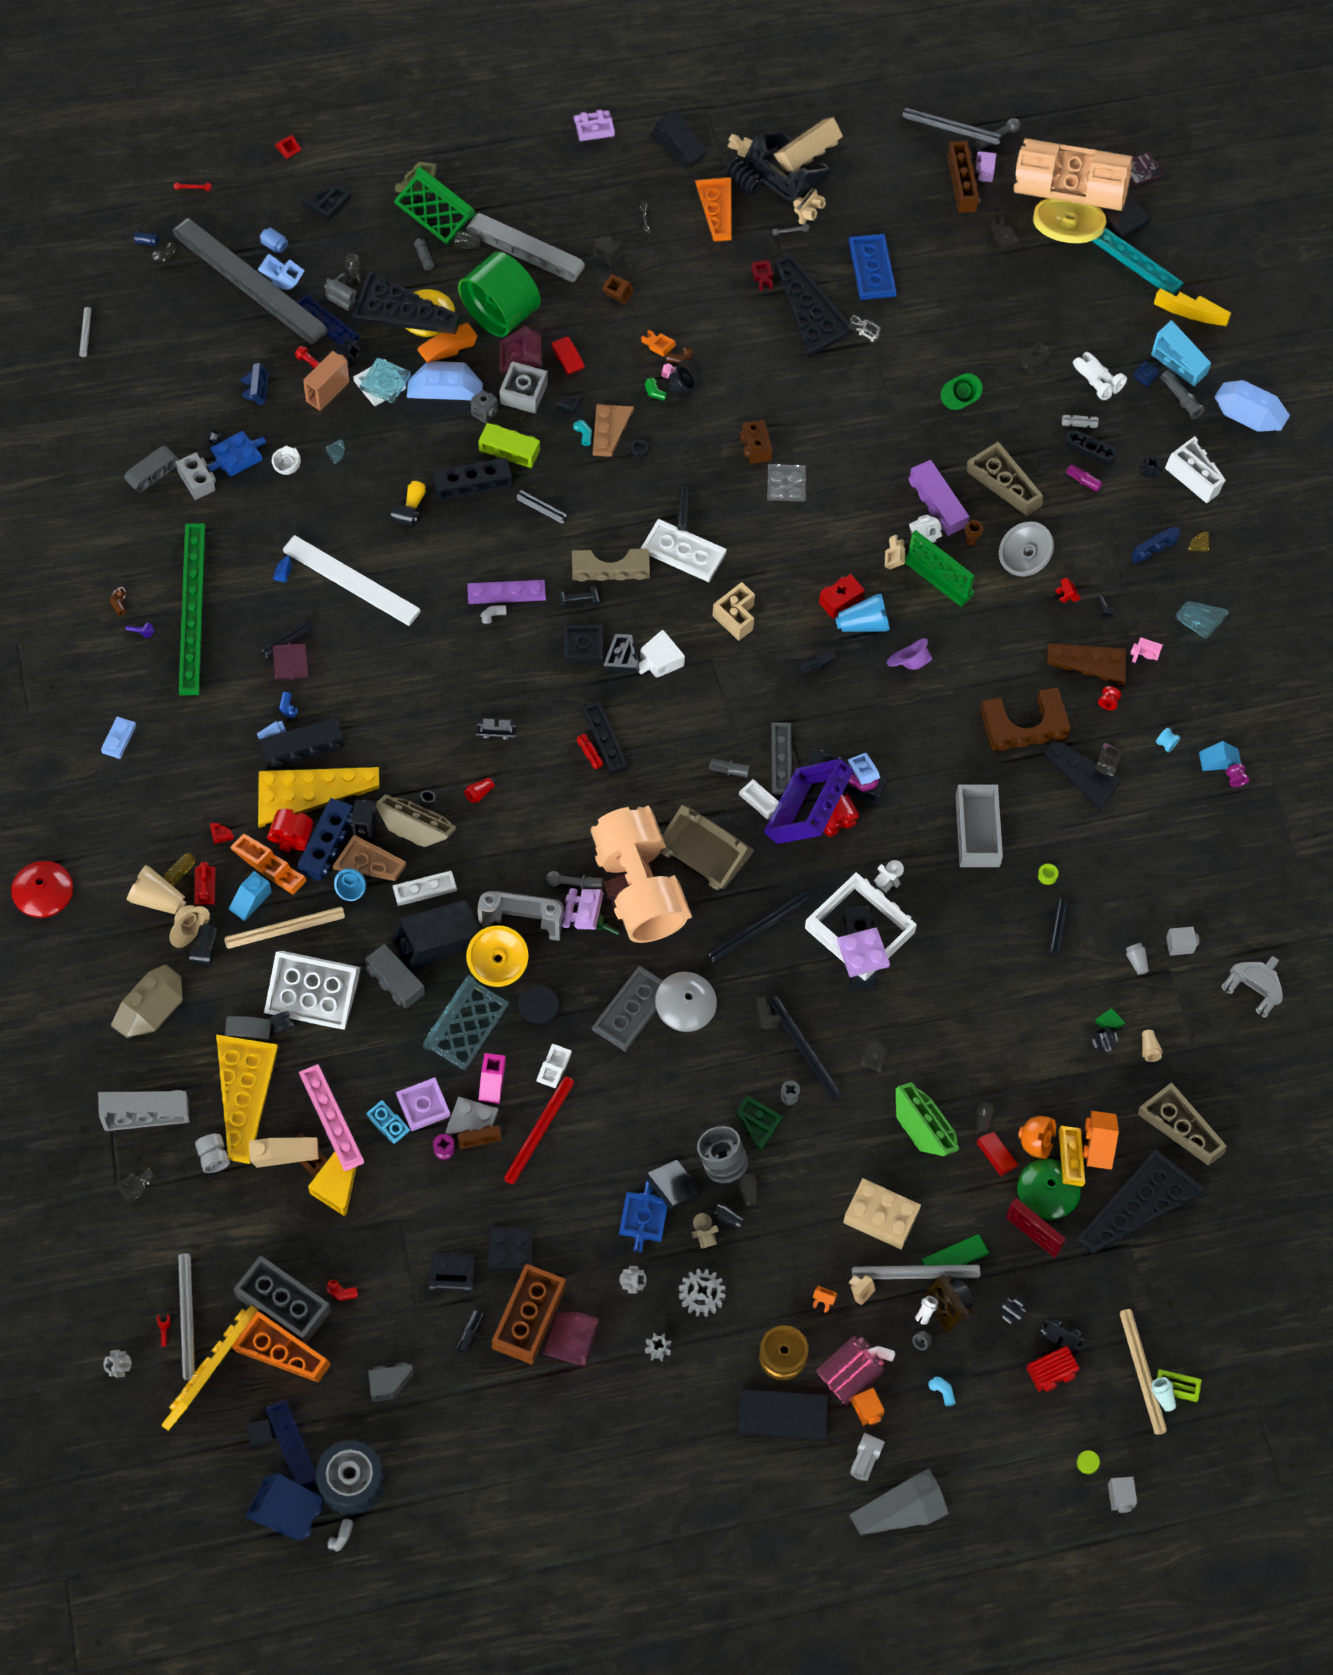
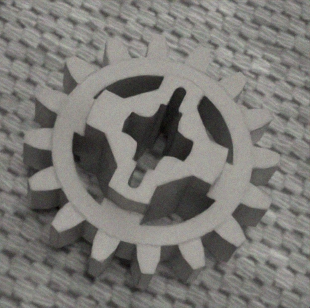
(706, 1300)

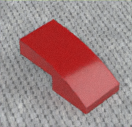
(568, 355)

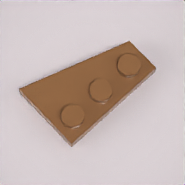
(609, 425)
(369, 860)

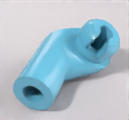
(945, 1388)

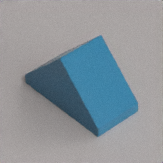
(1219, 757)

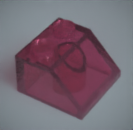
(522, 348)
(572, 1337)

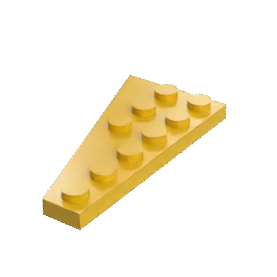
(310, 789)

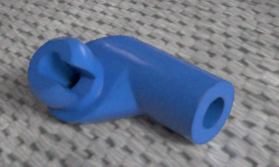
(285, 706)

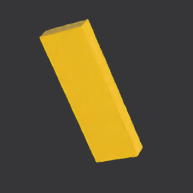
(1071, 1156)

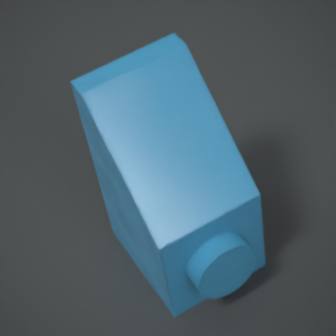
(250, 896)

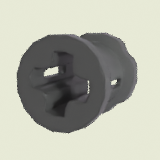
(791, 1098)

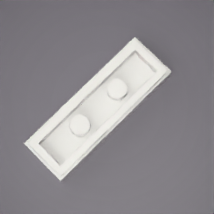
(424, 888)

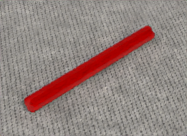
(538, 1130)

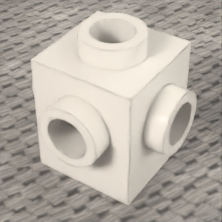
(928, 527)

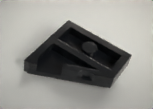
(622, 654)

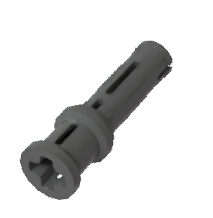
(1186, 399)

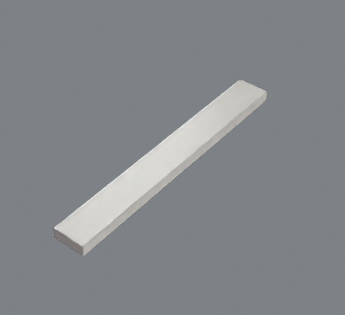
(351, 580)

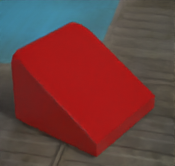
(288, 146)

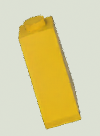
(333, 1185)

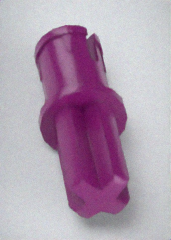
(1084, 478)

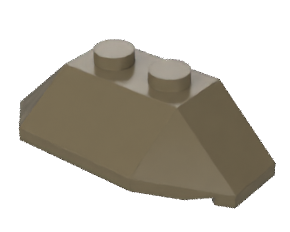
(413, 821)
(149, 1003)

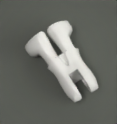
(1095, 372)

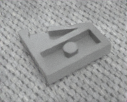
(470, 1115)

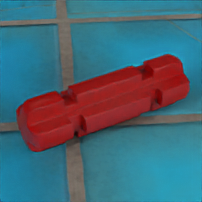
(590, 751)

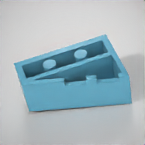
(1180, 354)

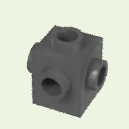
(484, 406)

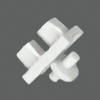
(889, 876)

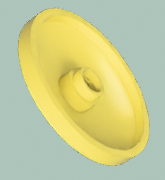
(1069, 221)

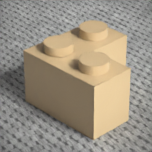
(732, 611)

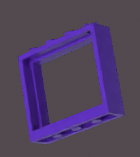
(780, 825)

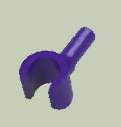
(146, 631)

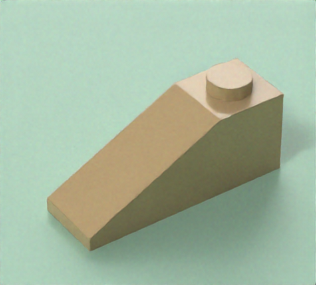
(282, 1151)

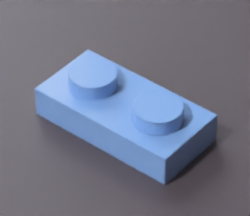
(118, 737)
(864, 768)

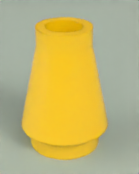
(415, 493)

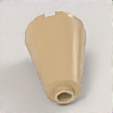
(155, 892)

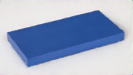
(872, 266)

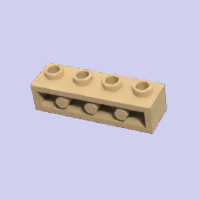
(808, 145)

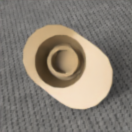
(187, 924)

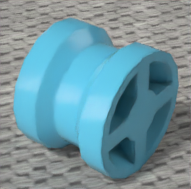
(1168, 739)

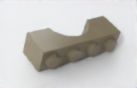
(632, 566)

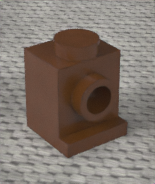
(618, 289)

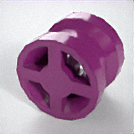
(1237, 775)
(445, 1151)

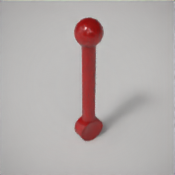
(207, 186)

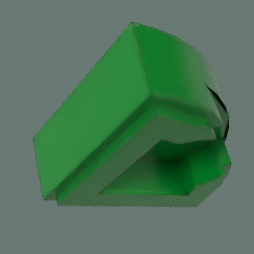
(1110, 1019)

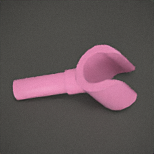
(667, 369)

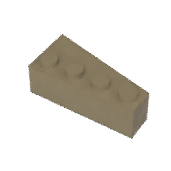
(1005, 478)
(1183, 1124)

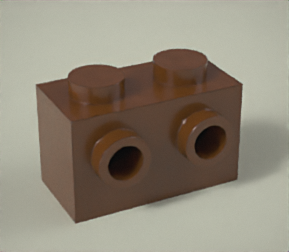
(756, 441)

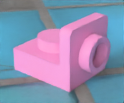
(1147, 649)

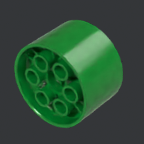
(499, 294)

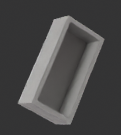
(979, 826)

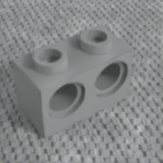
(194, 476)

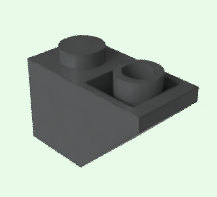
(388, 1382)

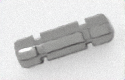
(1080, 421)

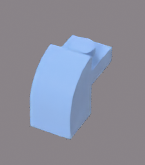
(282, 275)

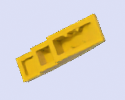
(1198, 310)

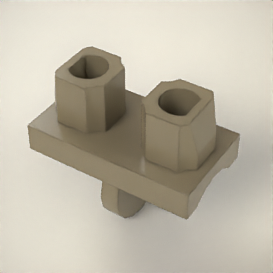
(704, 1232)

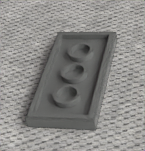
(629, 1010)

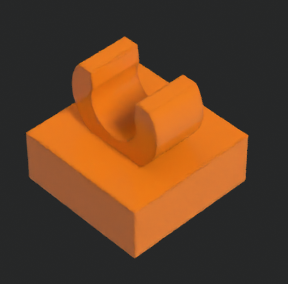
(824, 1295)

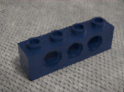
(334, 812)

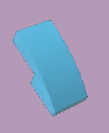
(387, 1122)

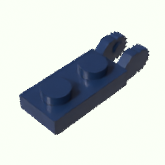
(1156, 543)

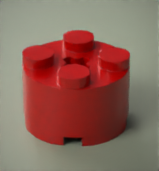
(842, 816)
(290, 830)

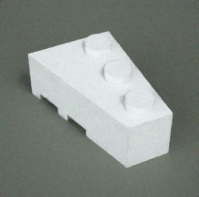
(1195, 470)

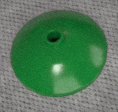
(1042, 1199)

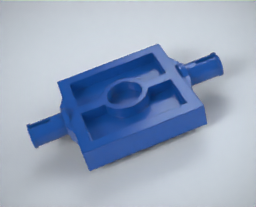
(236, 454)
(643, 1217)

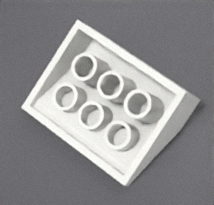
(312, 989)

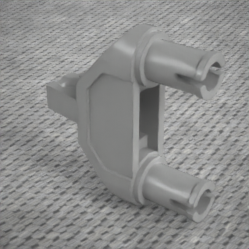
(1261, 979)

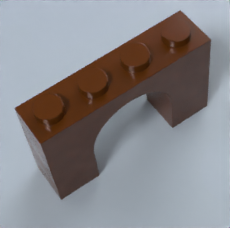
(1004, 734)

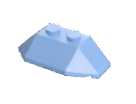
(444, 381)
(1251, 406)

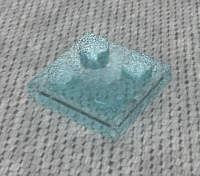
(385, 380)

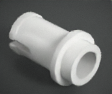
(929, 1305)

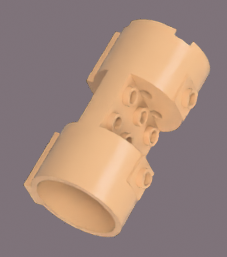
(1073, 174)
(650, 904)

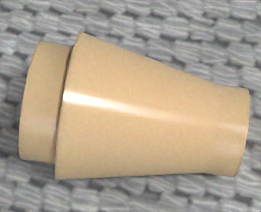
(1150, 1047)

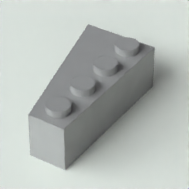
(142, 1109)

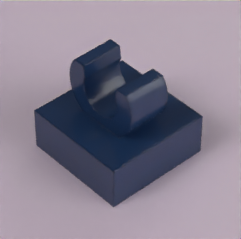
(1146, 373)

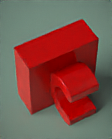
(1069, 589)

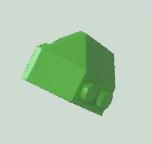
(924, 1121)

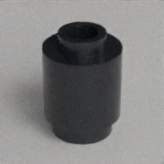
(405, 515)

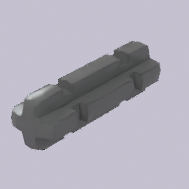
(424, 254)

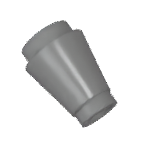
(1138, 958)

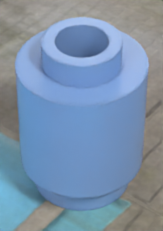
(273, 240)

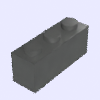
(394, 977)

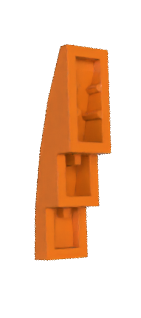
(268, 864)

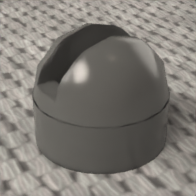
(917, 1340)

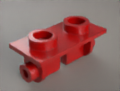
(204, 884)

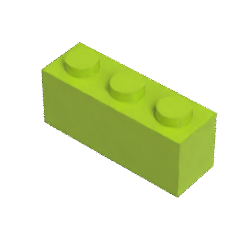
(509, 445)

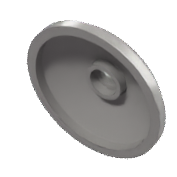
(1022, 541)
(683, 1013)

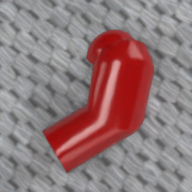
(339, 1292)

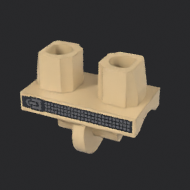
(807, 206)

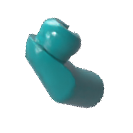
(586, 431)

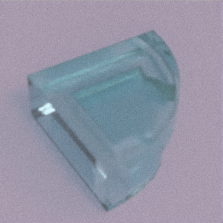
(336, 450)

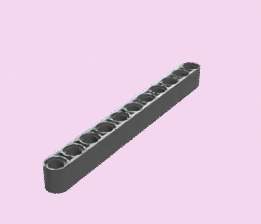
(250, 281)

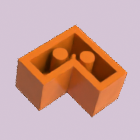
(1102, 1136)

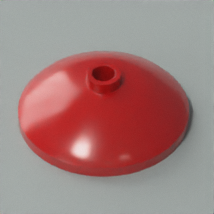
(46, 898)

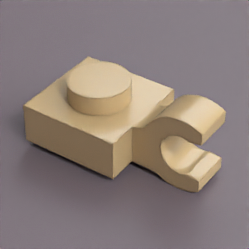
(738, 144)
(896, 554)

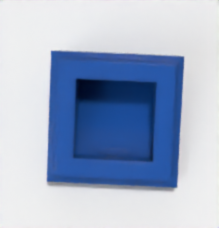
(283, 570)

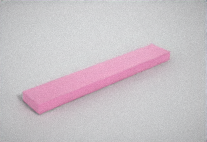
(331, 1117)

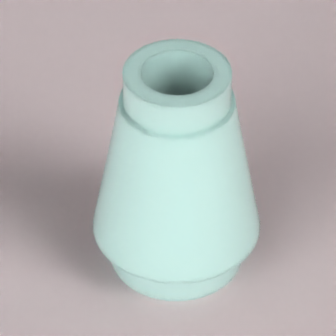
(1164, 1393)

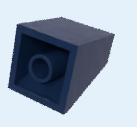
(285, 1506)

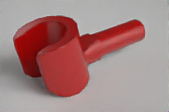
(163, 1326)

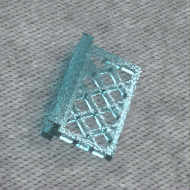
(450, 1013)

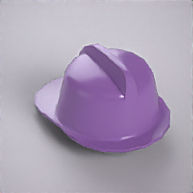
(912, 657)

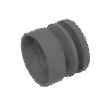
(722, 1154)

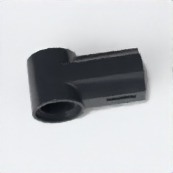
(203, 952)

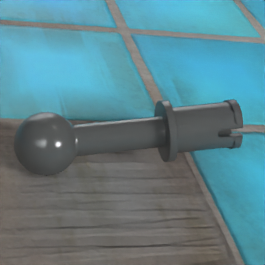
(1012, 125)
(554, 879)

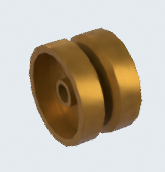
(786, 1340)

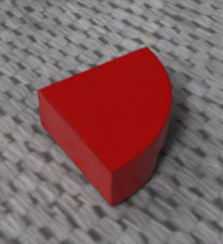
(220, 833)

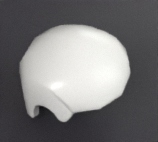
(286, 460)

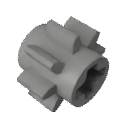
(633, 1279)
(661, 1351)
(117, 1363)

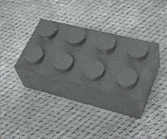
(282, 1299)

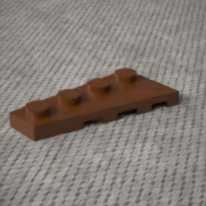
(1097, 661)

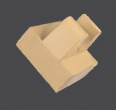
(862, 1288)

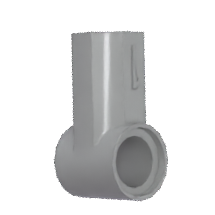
(868, 1452)

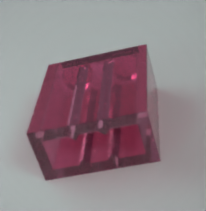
(851, 1369)

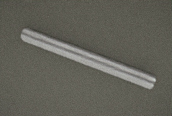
(916, 1272)
(186, 1313)

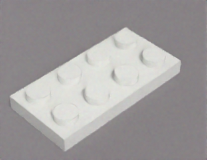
(684, 550)

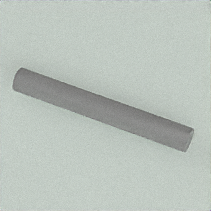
(85, 332)

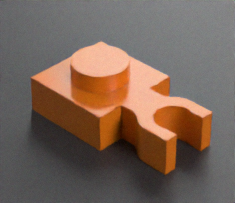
(659, 344)

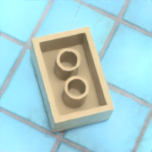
(881, 1213)

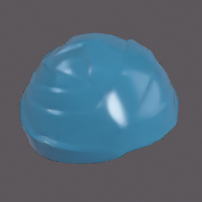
(350, 884)

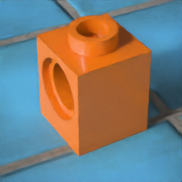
(868, 1407)

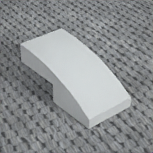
(554, 1066)

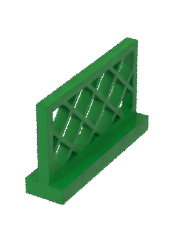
(447, 197)
(940, 576)

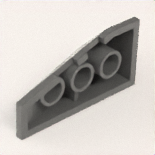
(908, 1504)

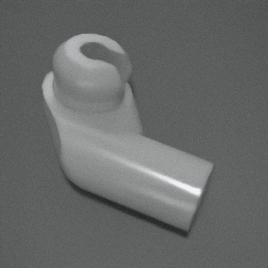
(492, 611)
(344, 1534)

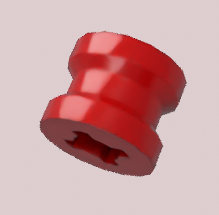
(1109, 698)

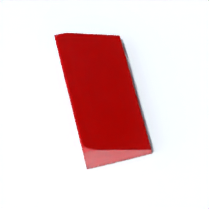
(996, 1153)

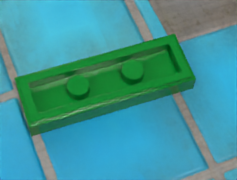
(958, 1254)

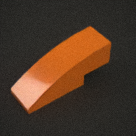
(447, 344)

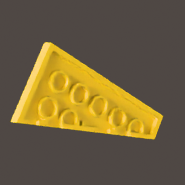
(245, 1080)
(208, 1366)

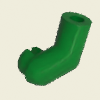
(653, 391)

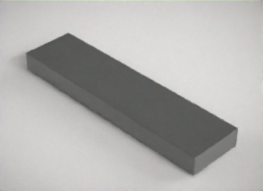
(780, 757)

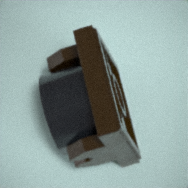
(953, 1301)

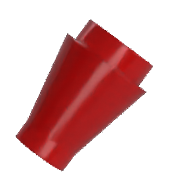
(478, 790)

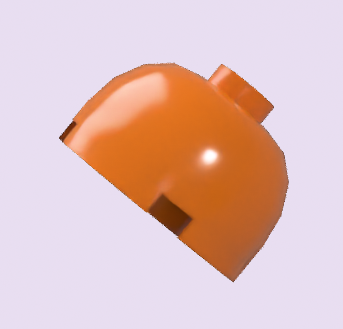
(1037, 1136)

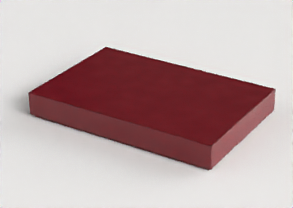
(1035, 1228)

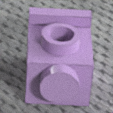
(985, 166)

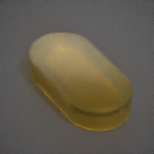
(180, 868)

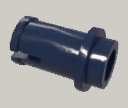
(145, 238)

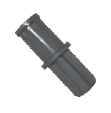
(729, 768)

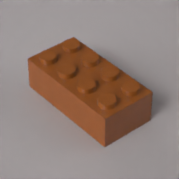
(529, 1314)

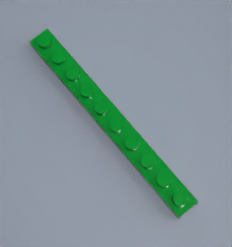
(192, 609)

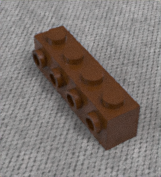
(963, 177)

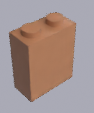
(326, 380)

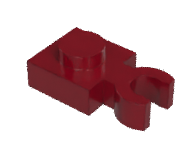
(763, 273)

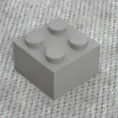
(523, 387)

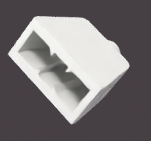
(660, 656)

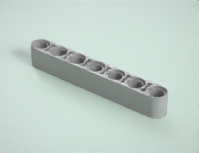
(525, 247)

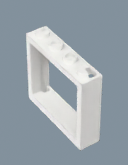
(873, 895)

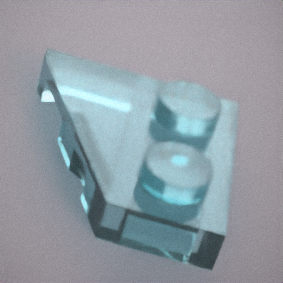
(1201, 617)

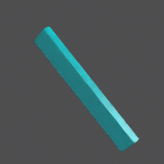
(1138, 262)

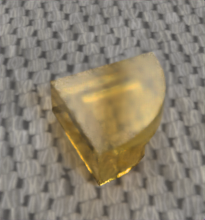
(1200, 542)

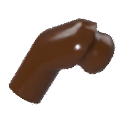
(675, 358)

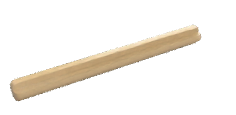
(284, 927)
(1143, 1371)

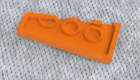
(717, 205)

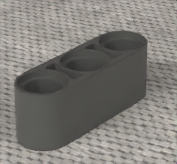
(151, 469)

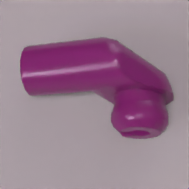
(865, 787)

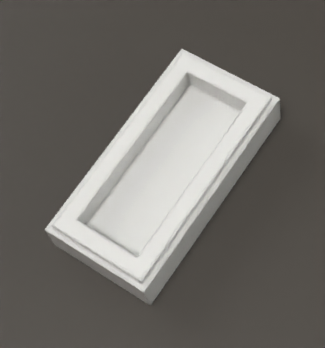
(759, 798)

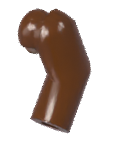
(117, 599)

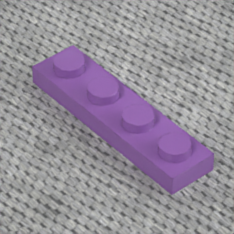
(506, 591)

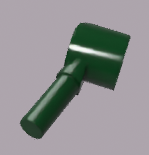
(601, 925)

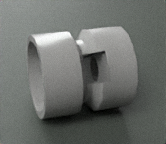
(212, 1154)

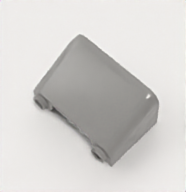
(495, 903)

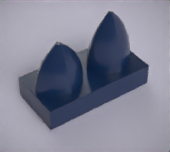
(258, 380)

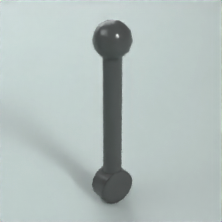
(805, 228)

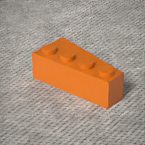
(275, 1346)

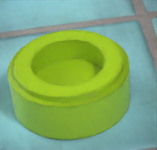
(1048, 874)
(1088, 1462)

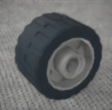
(353, 1494)

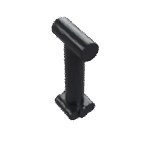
(592, 595)

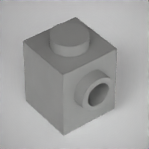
(1182, 941)
(1122, 1494)

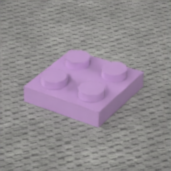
(863, 952)
(423, 1104)

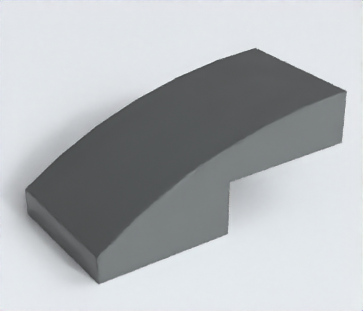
(248, 1028)

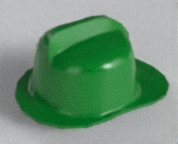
(961, 391)

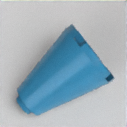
(864, 616)

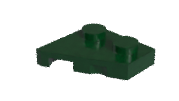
(758, 1121)

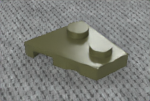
(428, 167)

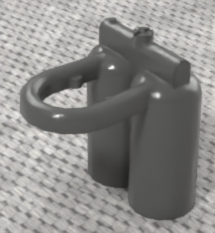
(340, 293)

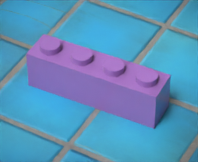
(938, 497)

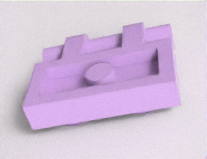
(594, 125)
(588, 908)

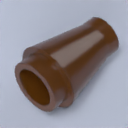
(973, 531)

